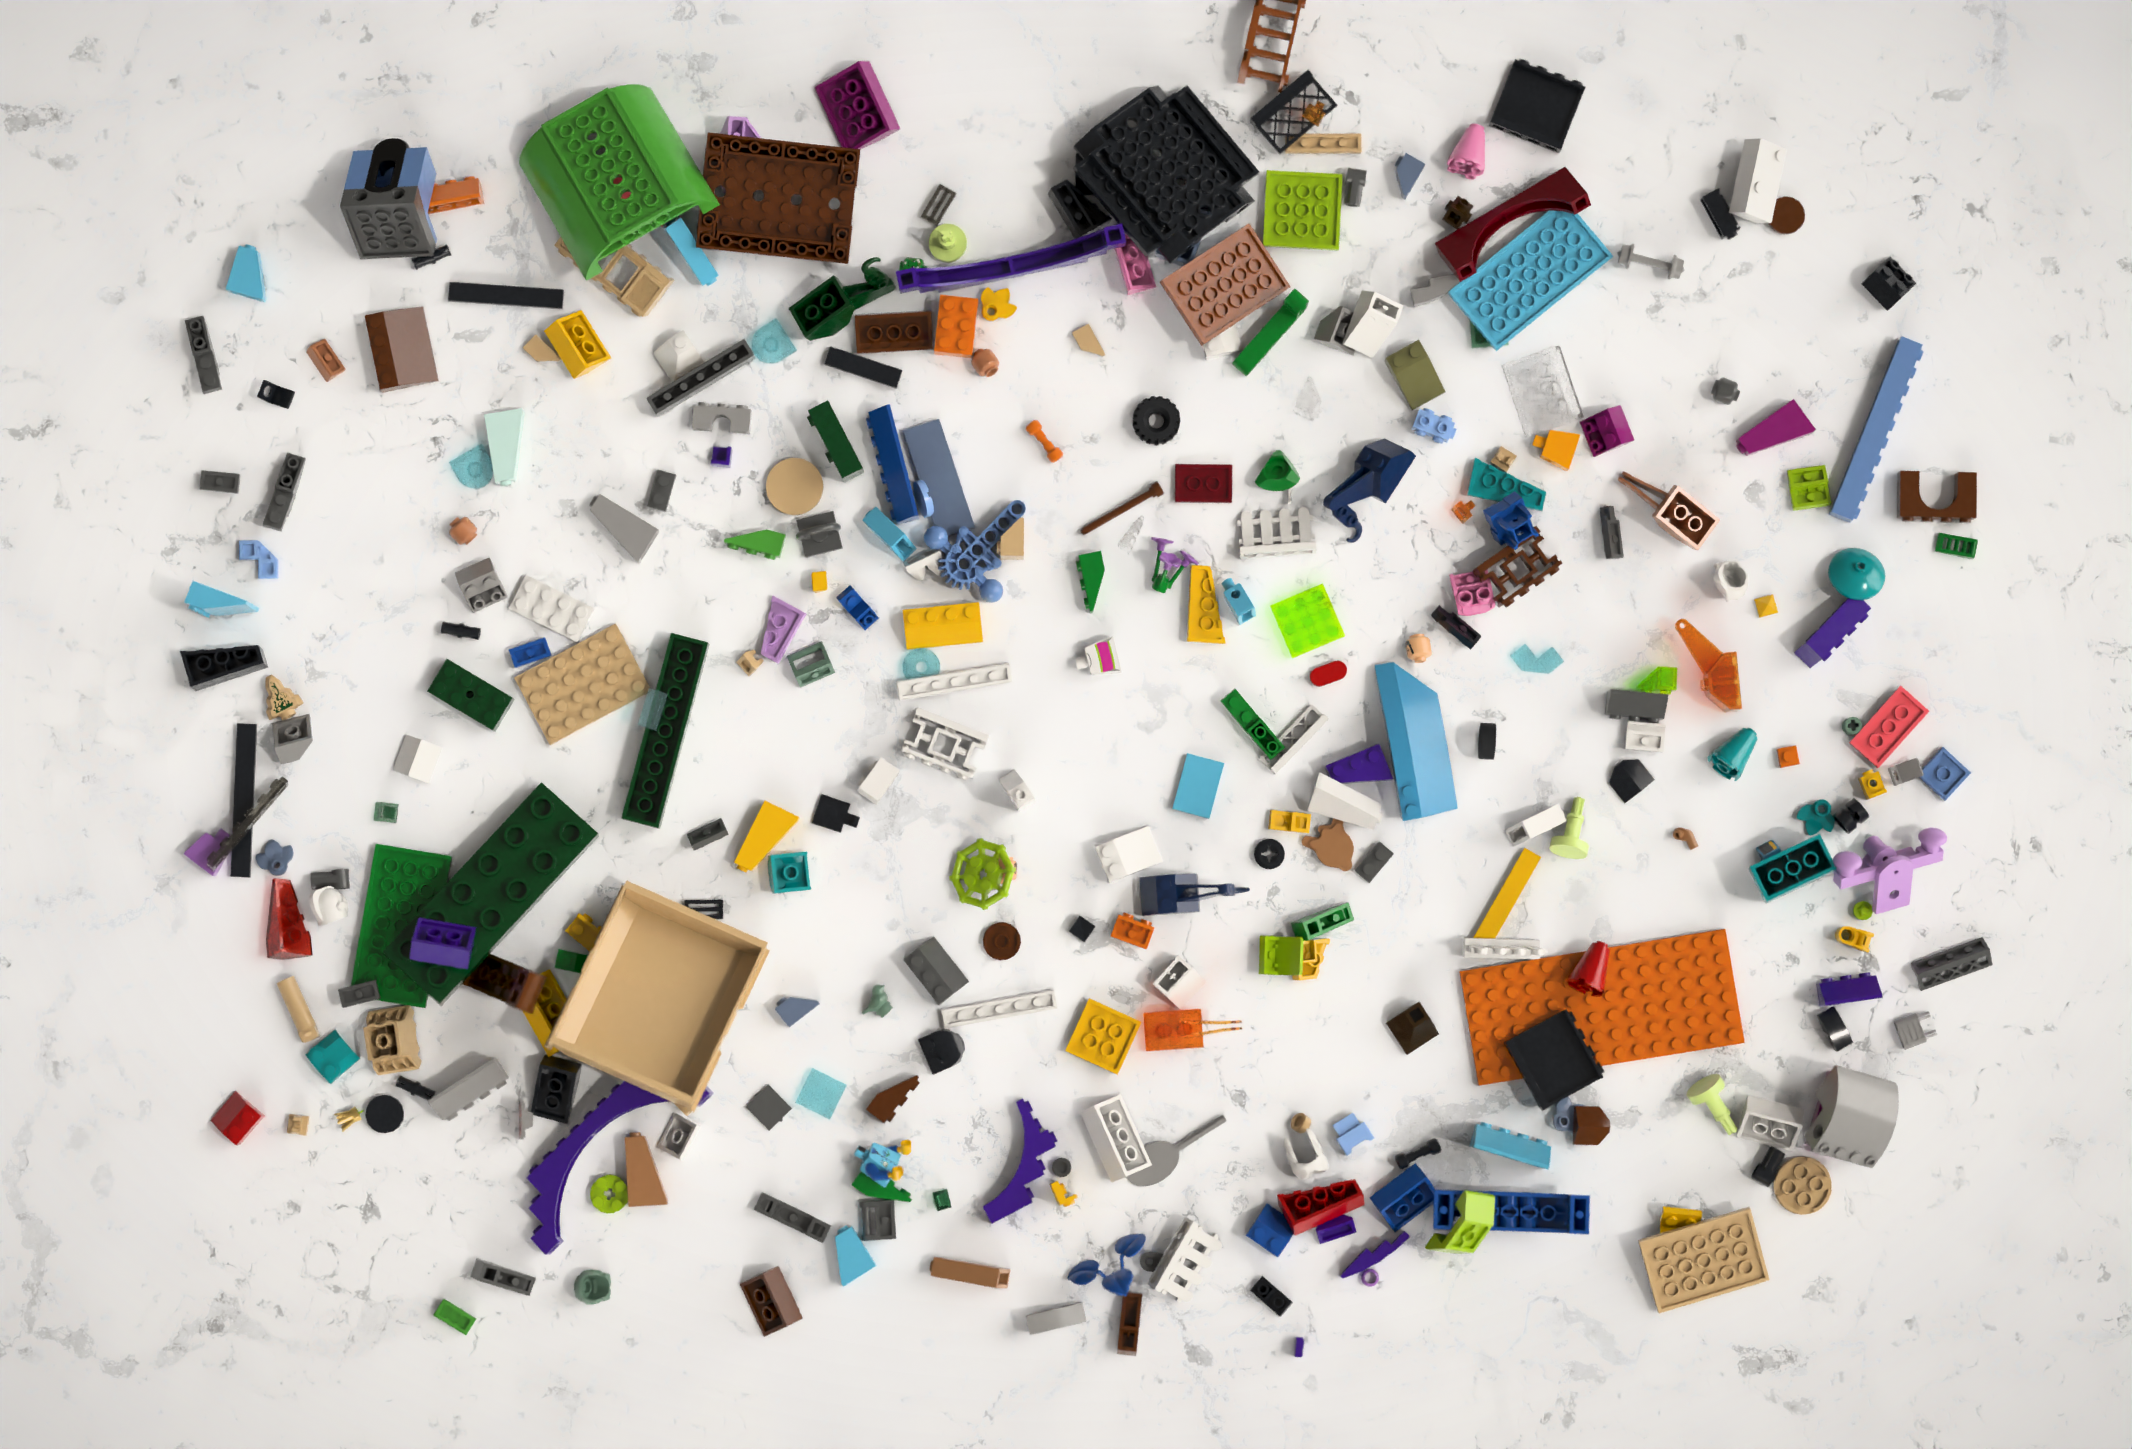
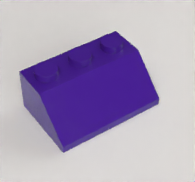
(442, 943)
(1848, 989)

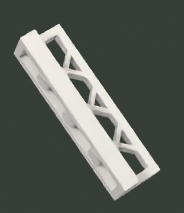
(1300, 743)

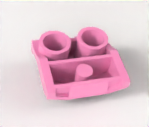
(1472, 595)

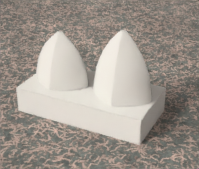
(917, 564)

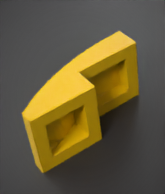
(1289, 821)

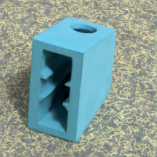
(1242, 606)

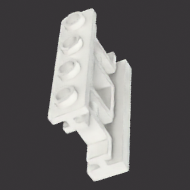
(951, 728)

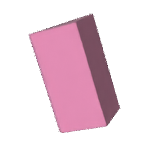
(1134, 268)

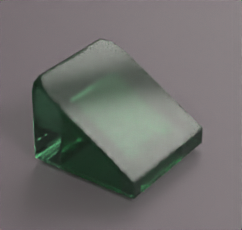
(386, 812)

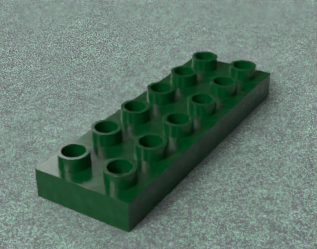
(498, 886)

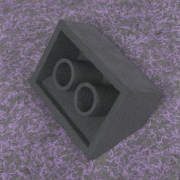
(1635, 705)
(936, 970)

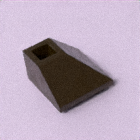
(1412, 1028)

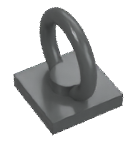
(819, 534)

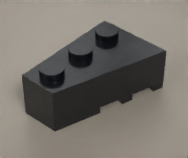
(1076, 210)

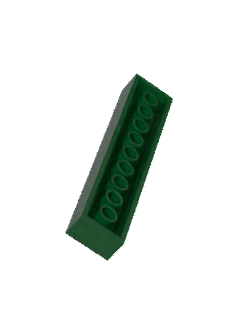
(662, 748)

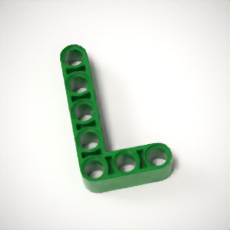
(1270, 334)

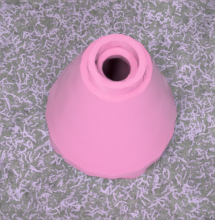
(1469, 153)

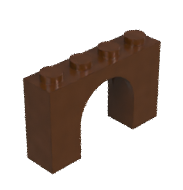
(1912, 507)

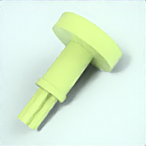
(947, 243)
(1570, 845)
(1707, 1091)

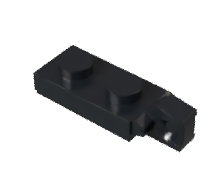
(1456, 627)

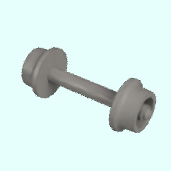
(1626, 256)

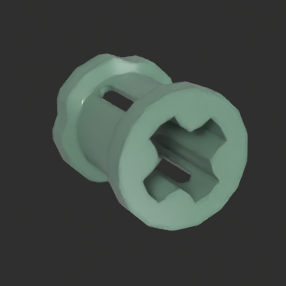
(1855, 721)

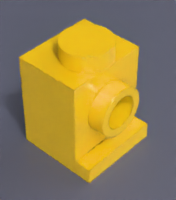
(1868, 790)

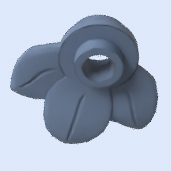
(275, 854)
(1564, 1110)

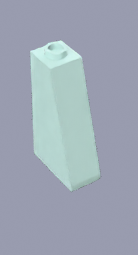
(504, 440)

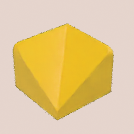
(819, 581)

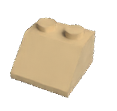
(1012, 542)

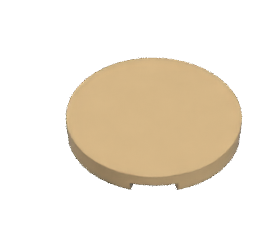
(794, 486)
(1802, 1185)

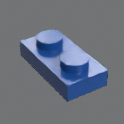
(530, 652)

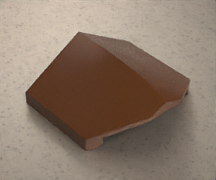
(1589, 1125)

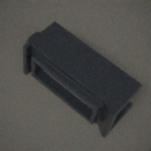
(1719, 214)

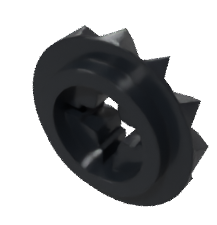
(1262, 860)

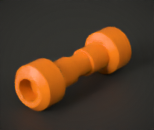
(1054, 453)

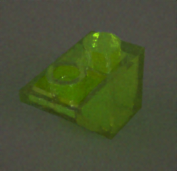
(1660, 679)

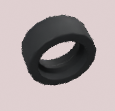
(1487, 741)

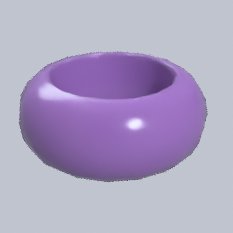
(1363, 1277)

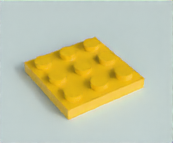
(1103, 1036)

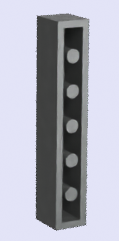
(701, 378)

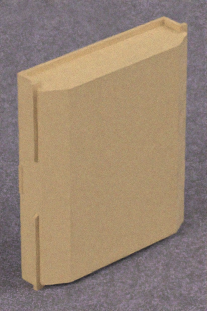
(658, 995)

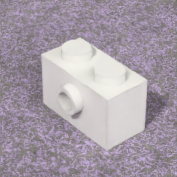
(878, 780)

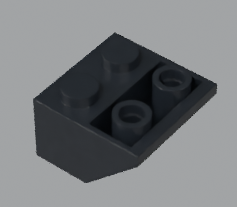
(1888, 283)

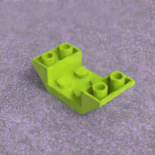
(1470, 1228)

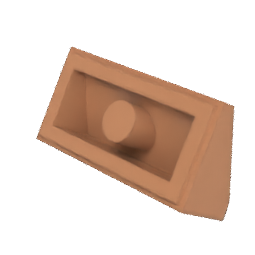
(325, 360)

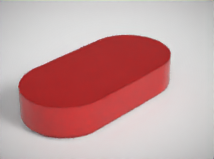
(1328, 673)

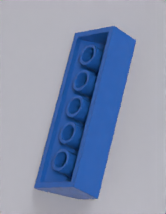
(893, 465)

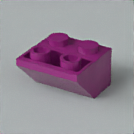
(1607, 430)

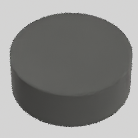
(1061, 1167)

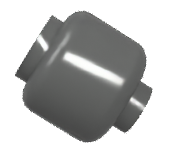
(1725, 391)

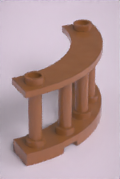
(1256, 30)

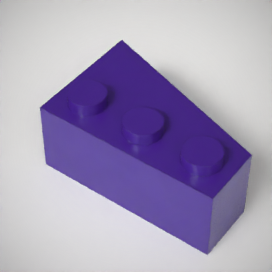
(1360, 767)

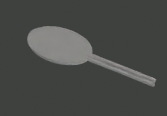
(1165, 1156)

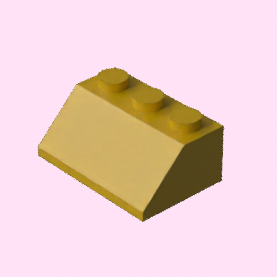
(577, 344)

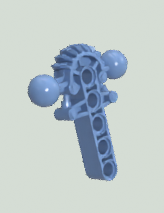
(937, 538)

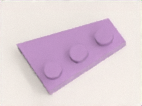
(781, 628)

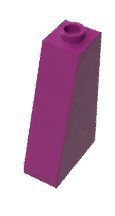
(1779, 428)

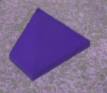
(1335, 1228)

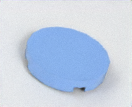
(922, 499)

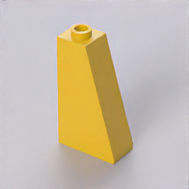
(766, 832)

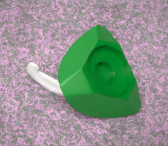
(1278, 475)

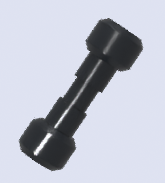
(1432, 1147)

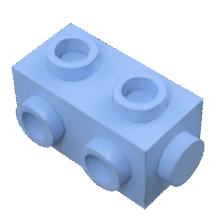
(1434, 426)

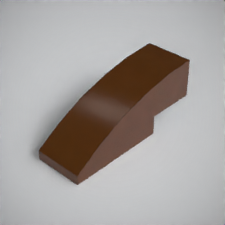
(1129, 1324)

